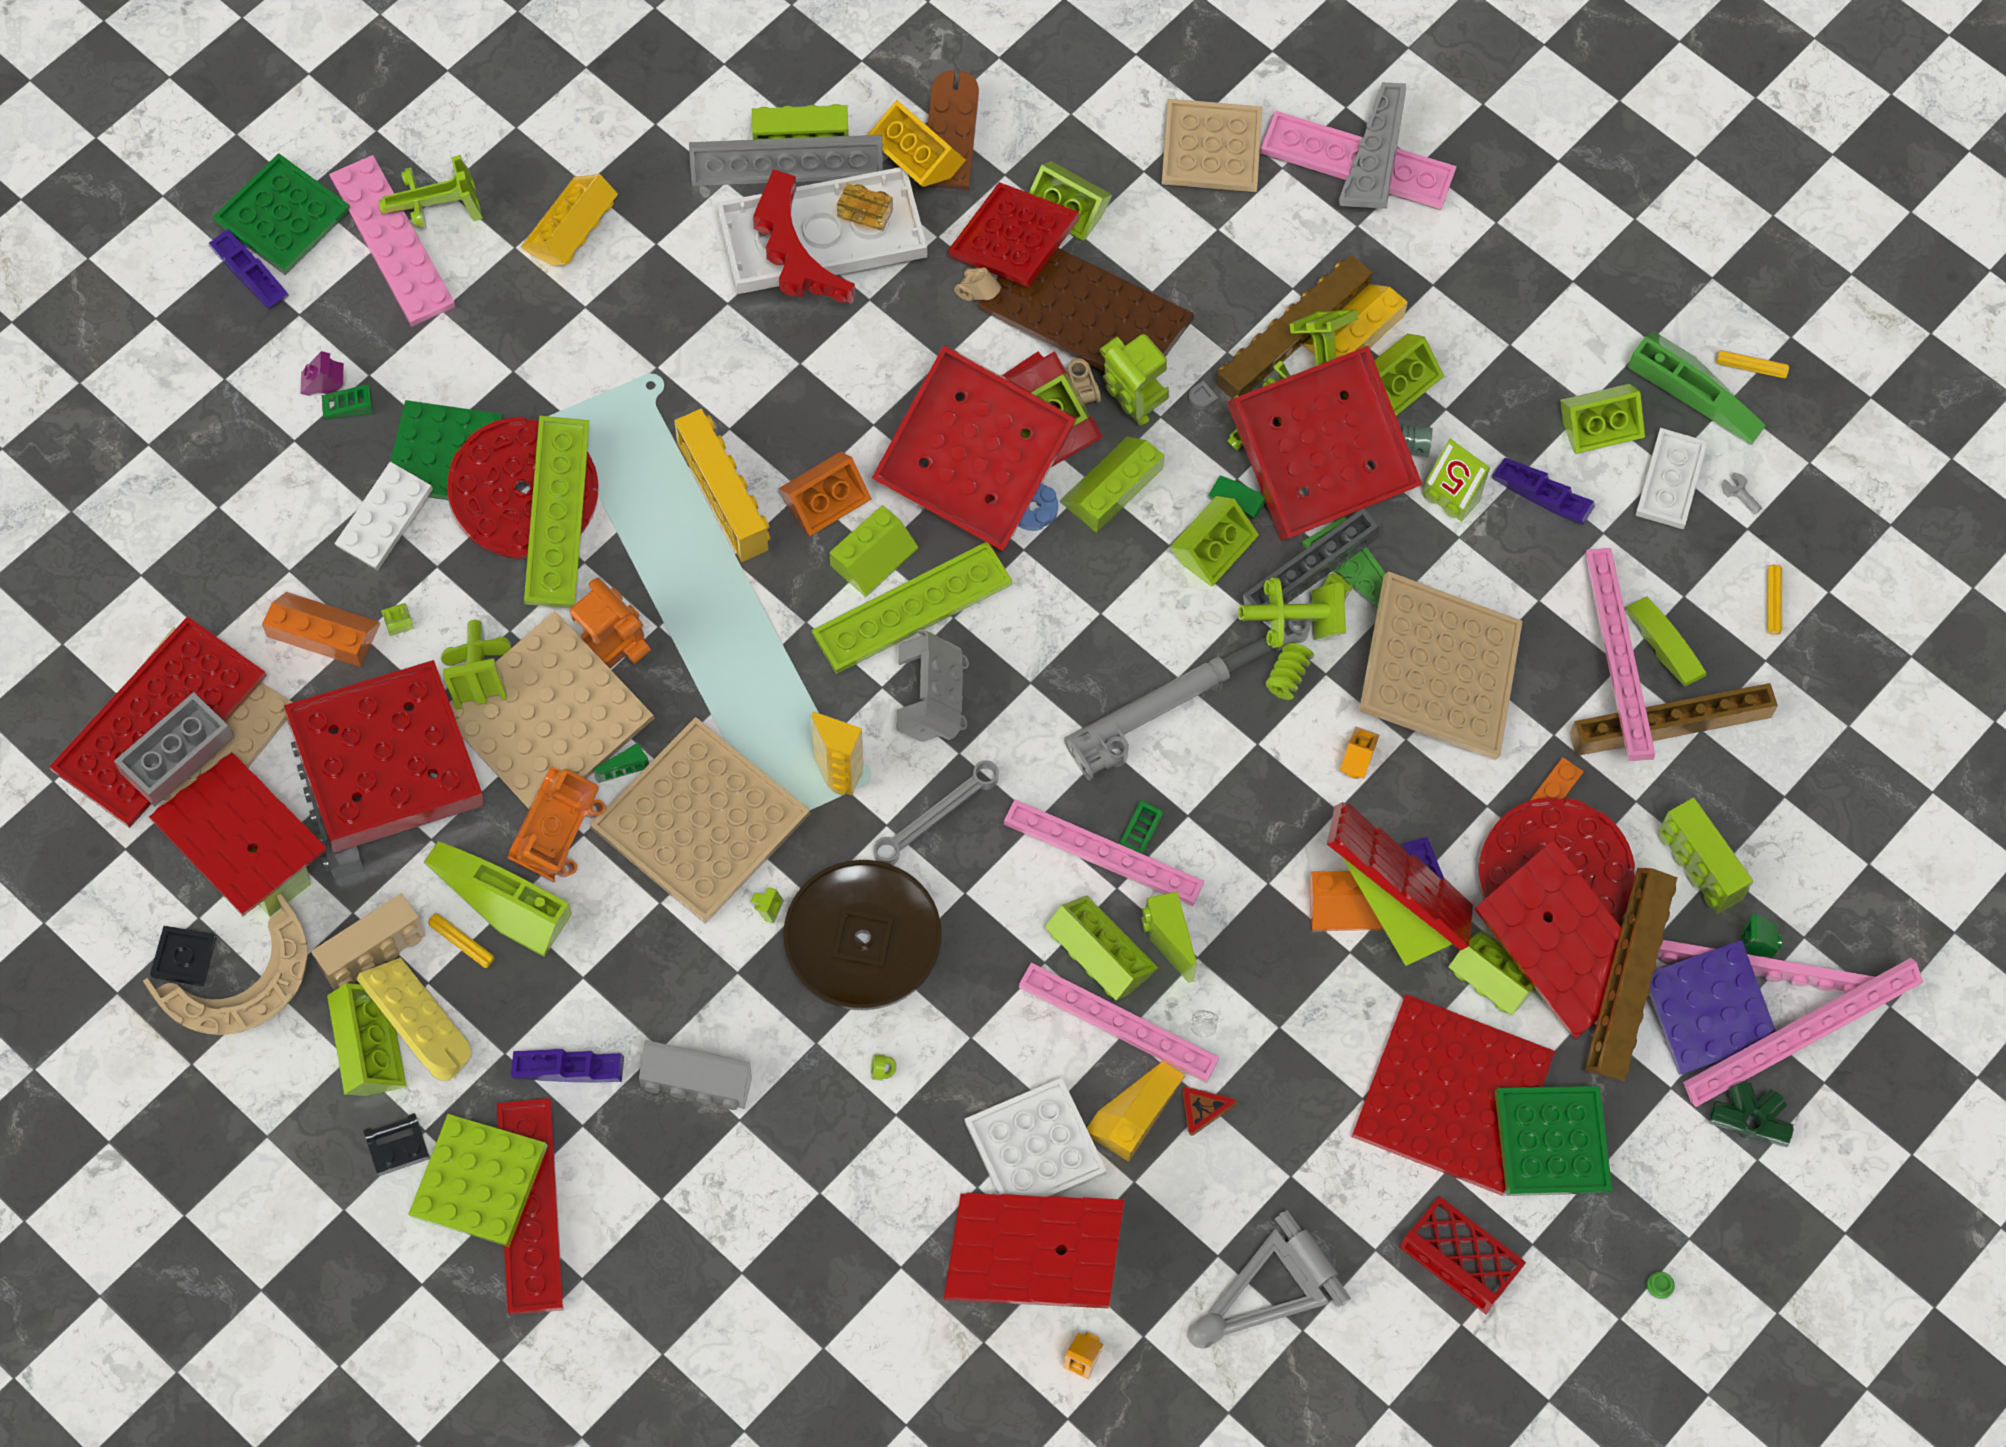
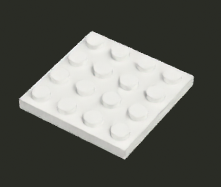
(1036, 1143)

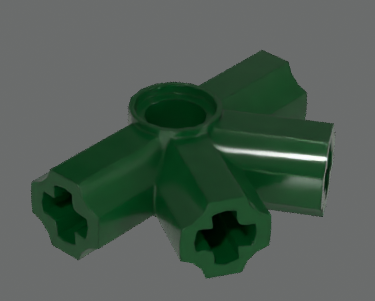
(1761, 1112)

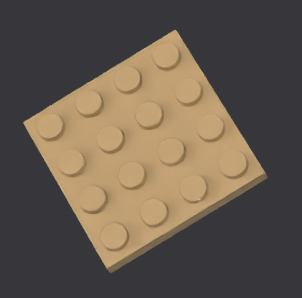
(1212, 145)

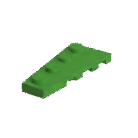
(1360, 571)

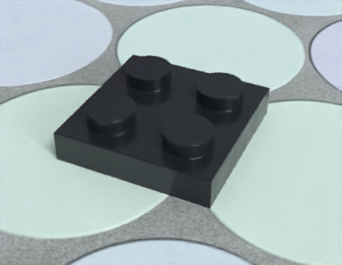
(183, 956)

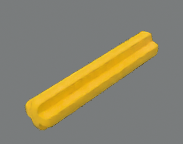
(1752, 364)
(1774, 599)
(461, 940)

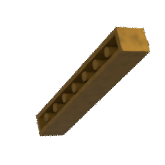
(1277, 343)
(1679, 718)
(1631, 974)

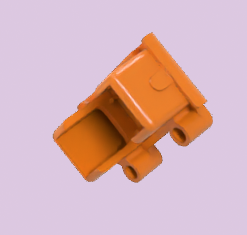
(610, 625)
(554, 822)

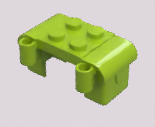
(1133, 374)

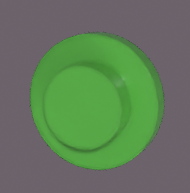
(1660, 1285)

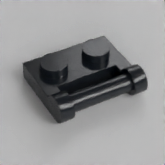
(400, 1152)

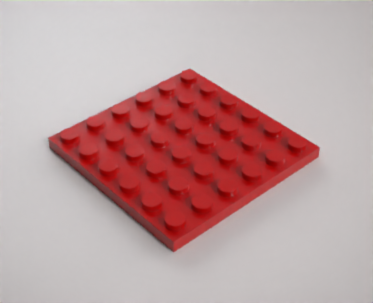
(1439, 1088)

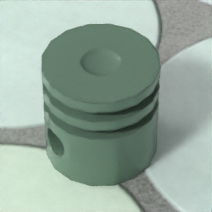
(1418, 439)

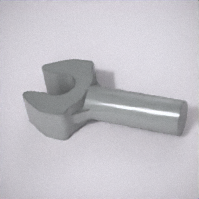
(1740, 491)

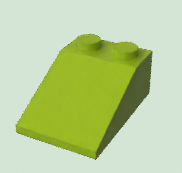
(1169, 932)

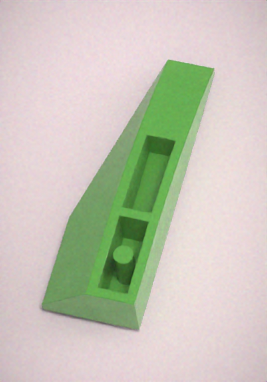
(1693, 384)

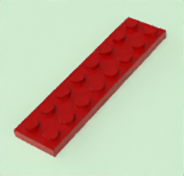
(534, 1252)

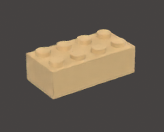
(369, 942)

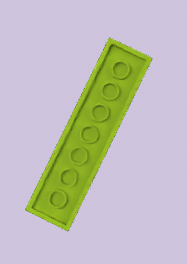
(556, 512)
(911, 607)

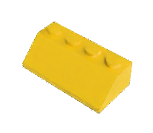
(916, 146)
(570, 219)
(1377, 313)
(837, 752)

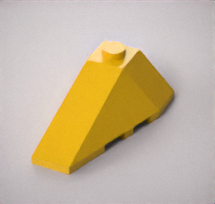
(1130, 1115)

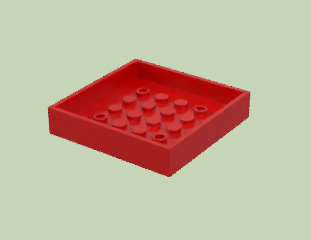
(1324, 443)
(974, 447)
(383, 756)

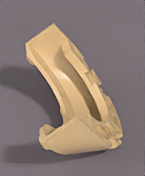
(258, 1002)

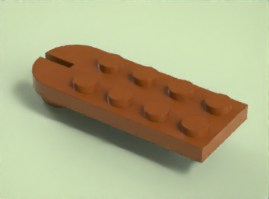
(954, 120)

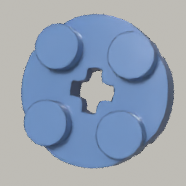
(1044, 515)

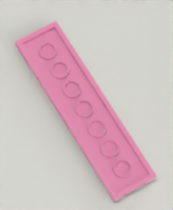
(1334, 151)
(392, 242)

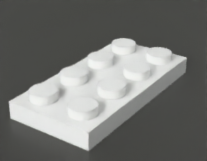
(1671, 478)
(383, 516)

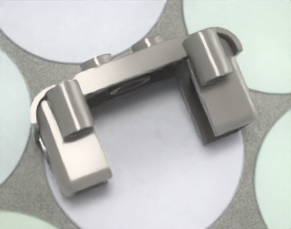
(939, 689)

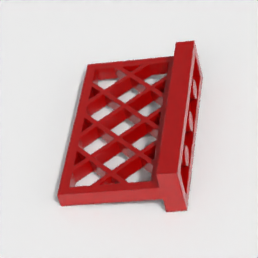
(1454, 1273)

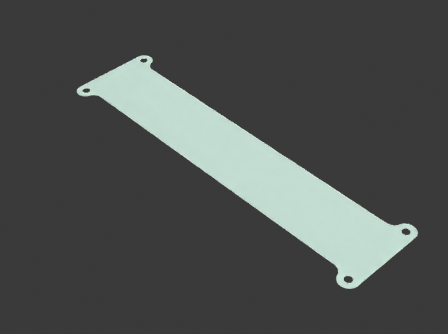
(701, 589)

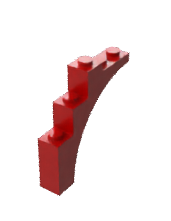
(784, 248)

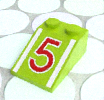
(1456, 481)

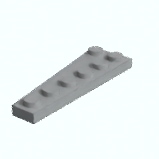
(1374, 164)

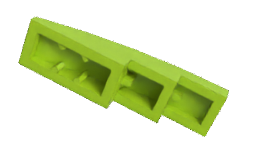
(1666, 640)

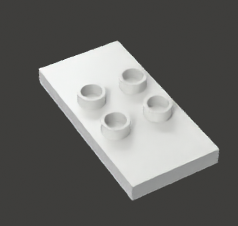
(830, 240)

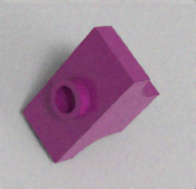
(322, 375)

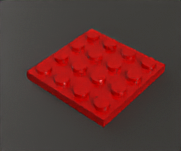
(1014, 234)

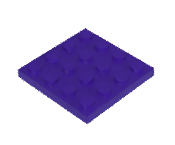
(1710, 1007)

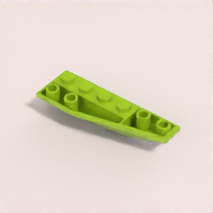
(502, 898)

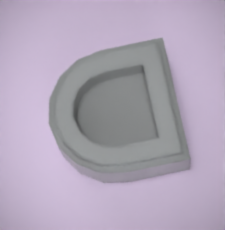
(1202, 396)

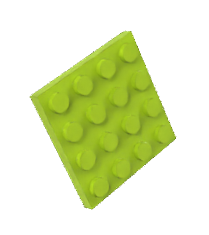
(478, 1180)

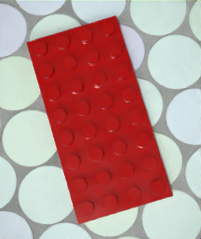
(181, 665)

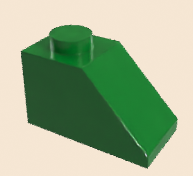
(1761, 937)

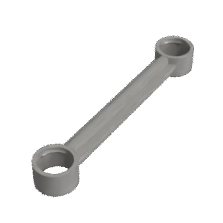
(937, 812)

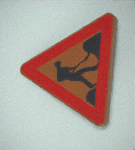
(1204, 1108)

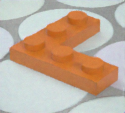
(1559, 781)

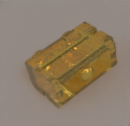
(865, 206)

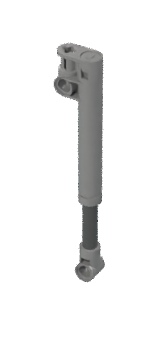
(1094, 742)

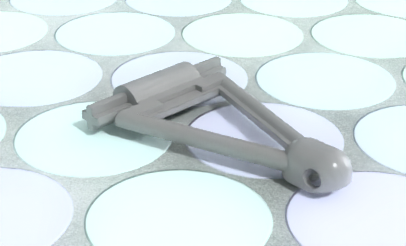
(1305, 1264)

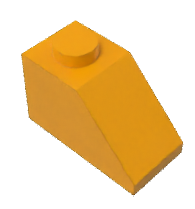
(1359, 753)
(1083, 1354)

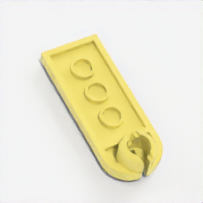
(417, 1018)

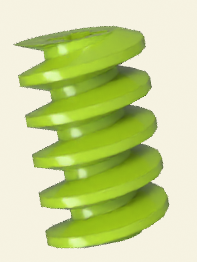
(1288, 669)

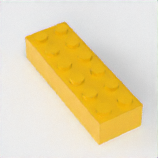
(722, 485)

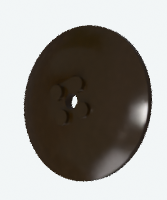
(857, 900)

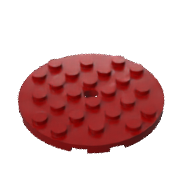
(485, 483)
(1581, 832)

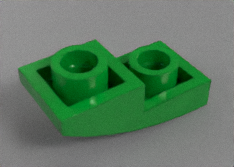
(1247, 498)

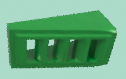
(354, 394)
(623, 764)
(1151, 810)

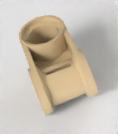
(977, 285)
(1085, 383)

